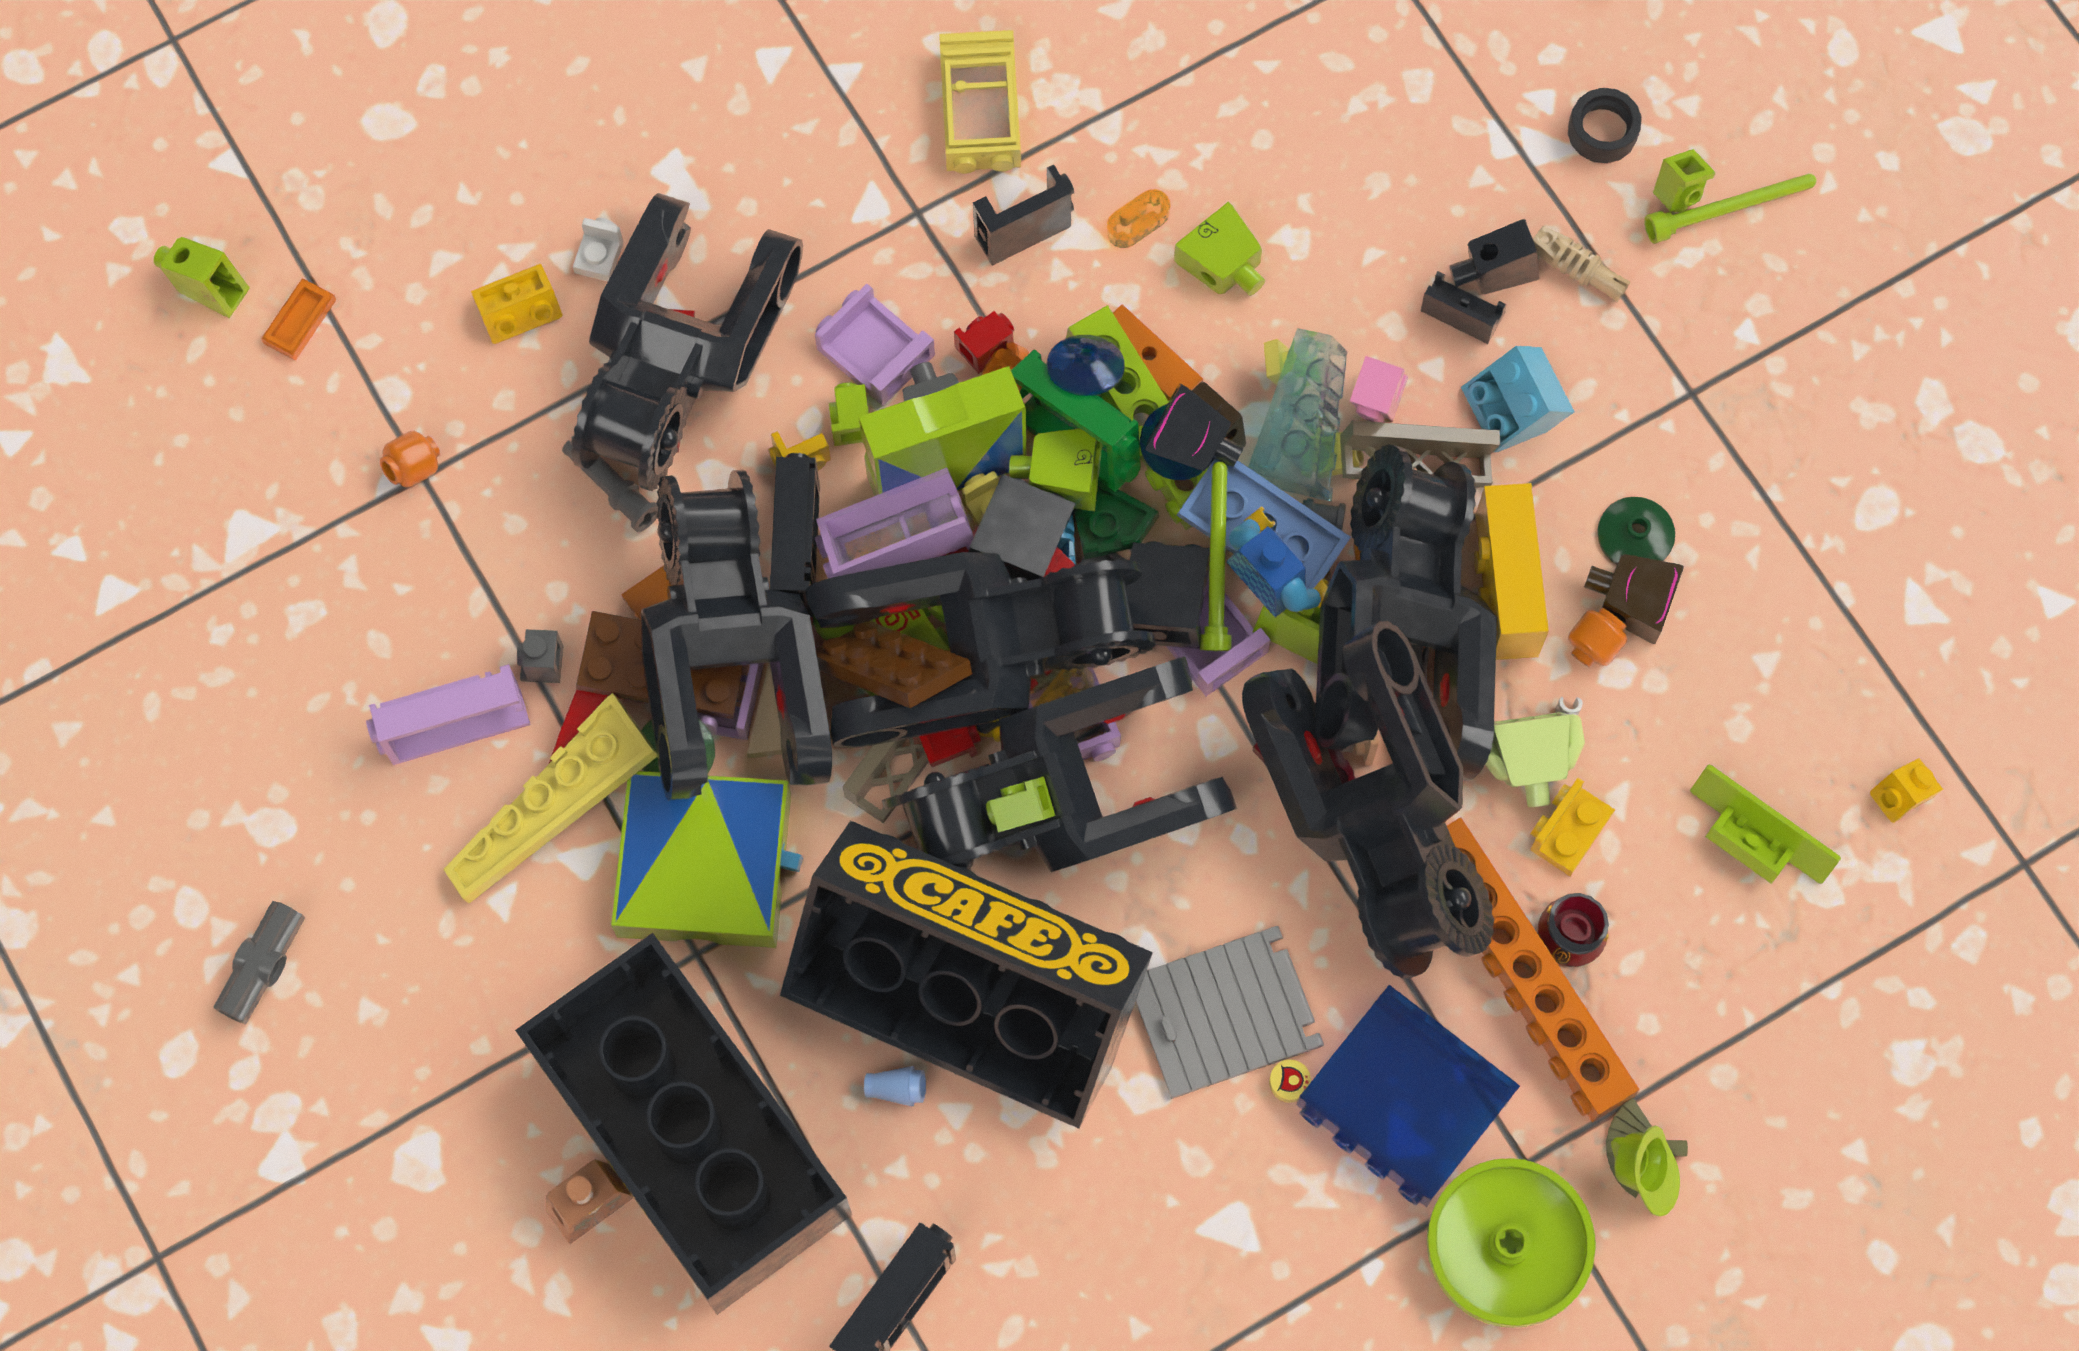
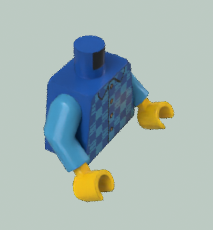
(1271, 567)

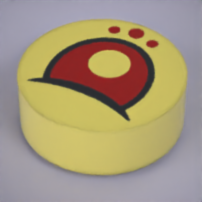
(1289, 1080)

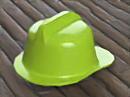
(1648, 1167)

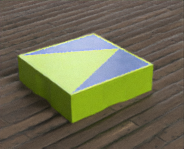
(960, 428)
(702, 861)

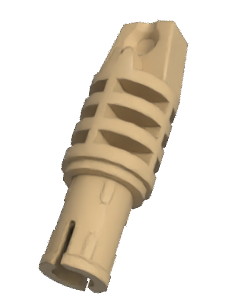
(1578, 263)

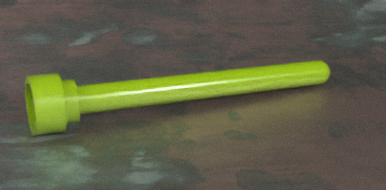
(1662, 225)
(1215, 634)

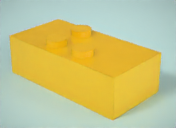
(1511, 569)

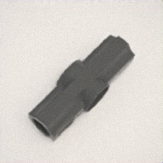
(259, 962)

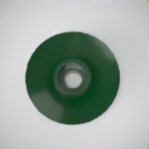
(1618, 537)

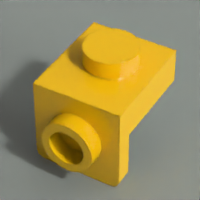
(813, 447)
(1905, 790)

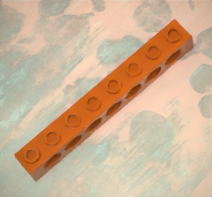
(1548, 981)

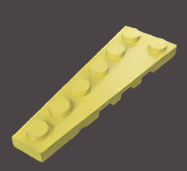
(577, 778)

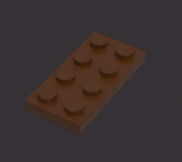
(891, 663)
(615, 666)

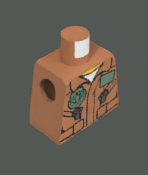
(586, 1199)

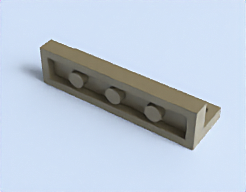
(1420, 440)
(872, 766)

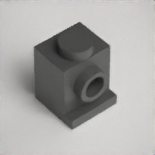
(540, 656)

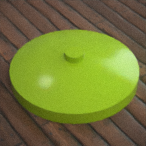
(1511, 1243)

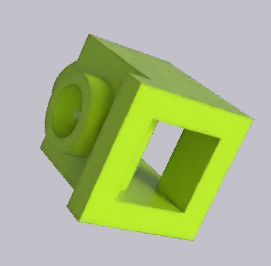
(1682, 180)
(845, 413)
(1020, 805)

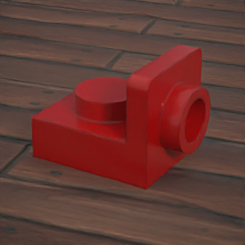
(950, 744)

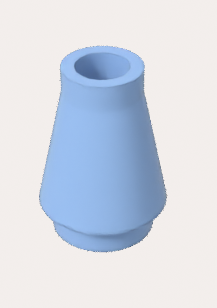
(898, 1085)

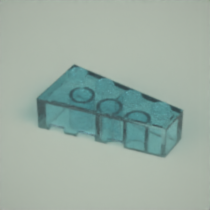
(1303, 418)

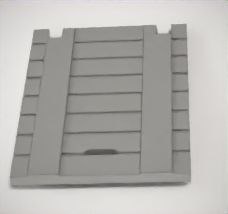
(1226, 1012)

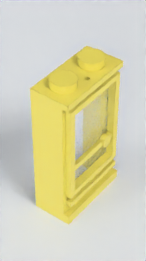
(980, 101)

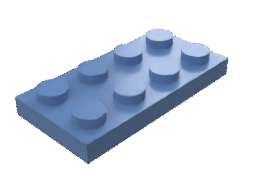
(1302, 530)

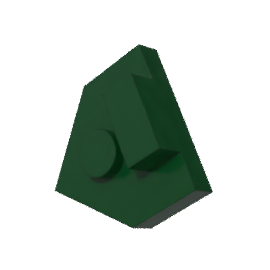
(1114, 523)

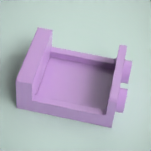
(872, 344)
(1216, 668)

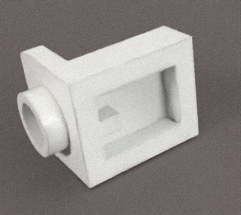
(598, 249)

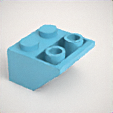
(1518, 396)

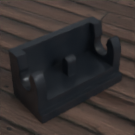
(1462, 309)

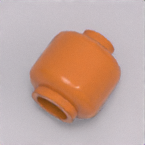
(409, 459)
(1597, 637)

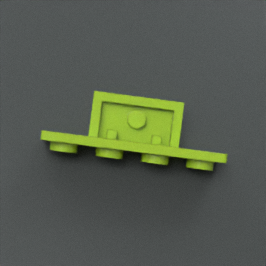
(1758, 832)

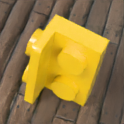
(517, 303)
(1571, 828)

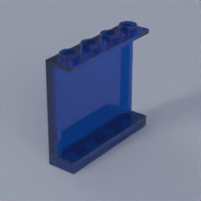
(1406, 1096)

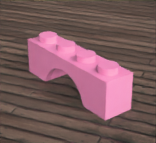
(1378, 390)

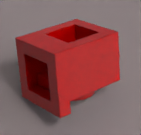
(983, 339)

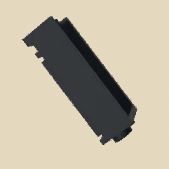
(795, 525)
(898, 1292)

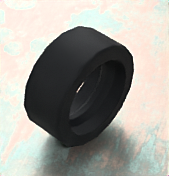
(1610, 100)

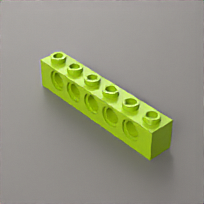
(1144, 398)

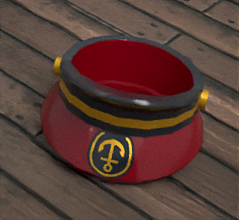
(1574, 929)

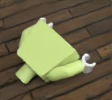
(1537, 750)

